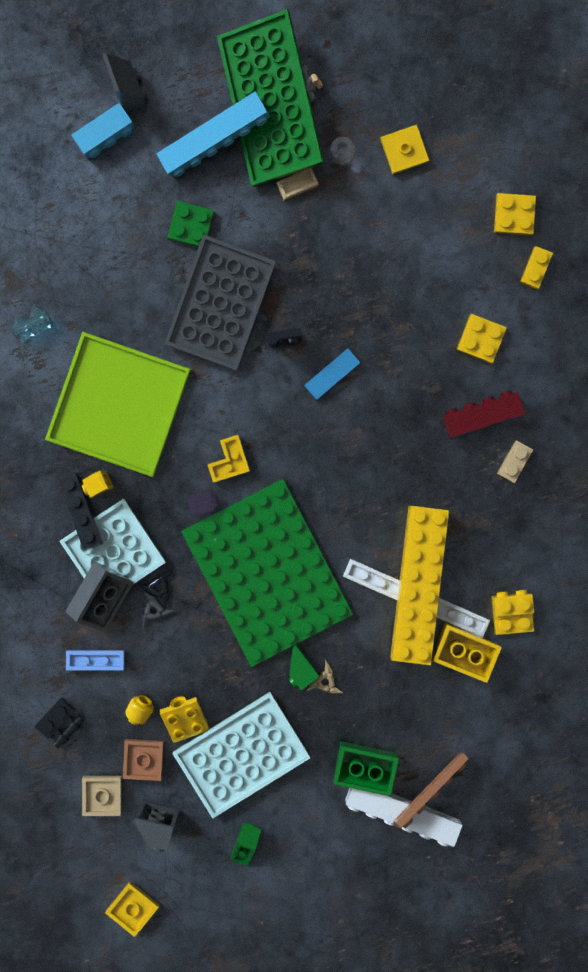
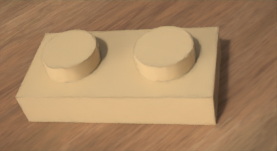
(514, 461)

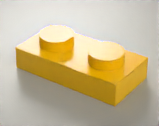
(536, 267)

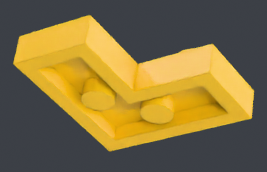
(233, 464)

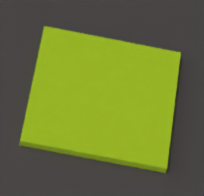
(118, 404)

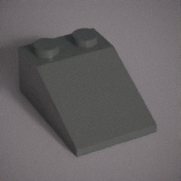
(125, 82)

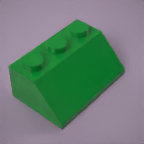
(365, 768)

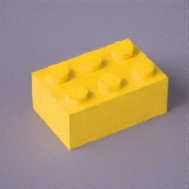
(465, 652)

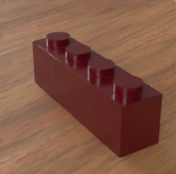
(484, 414)

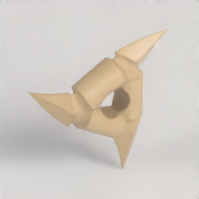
(325, 674)

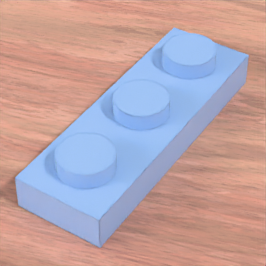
(95, 659)

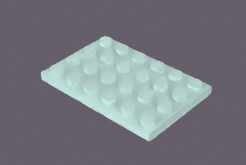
(241, 755)

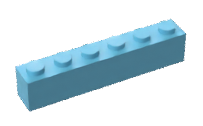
(213, 135)

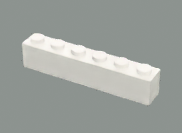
(428, 823)

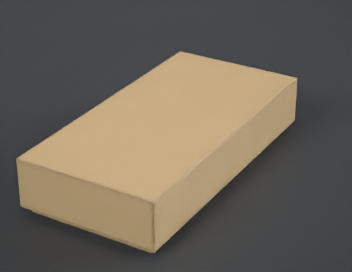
(297, 184)

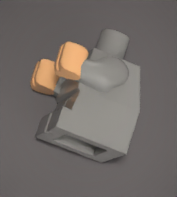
(312, 82)

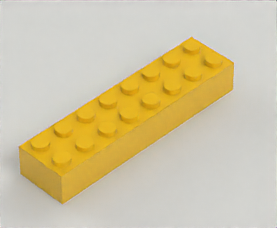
(419, 585)

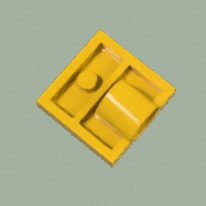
(184, 718)

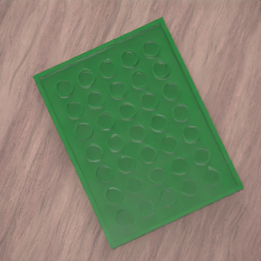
(267, 572)

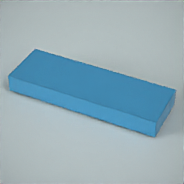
(332, 374)

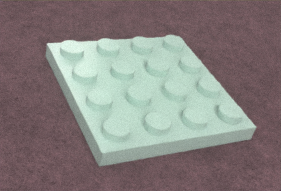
(124, 547)

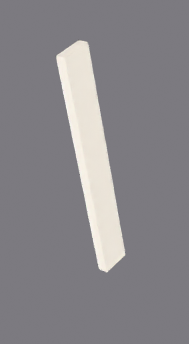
(390, 586)

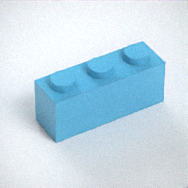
(103, 131)

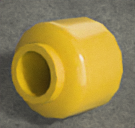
(139, 710)

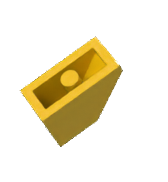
(97, 484)

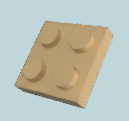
(101, 795)

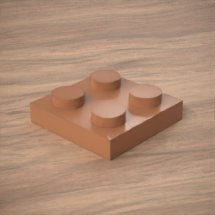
(143, 759)

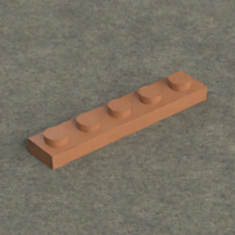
(404, 819)

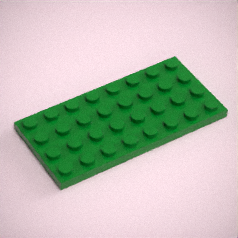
(268, 61)

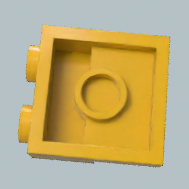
(513, 612)

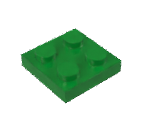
(190, 223)

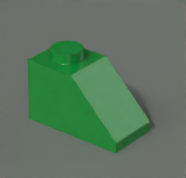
(301, 669)
(245, 844)

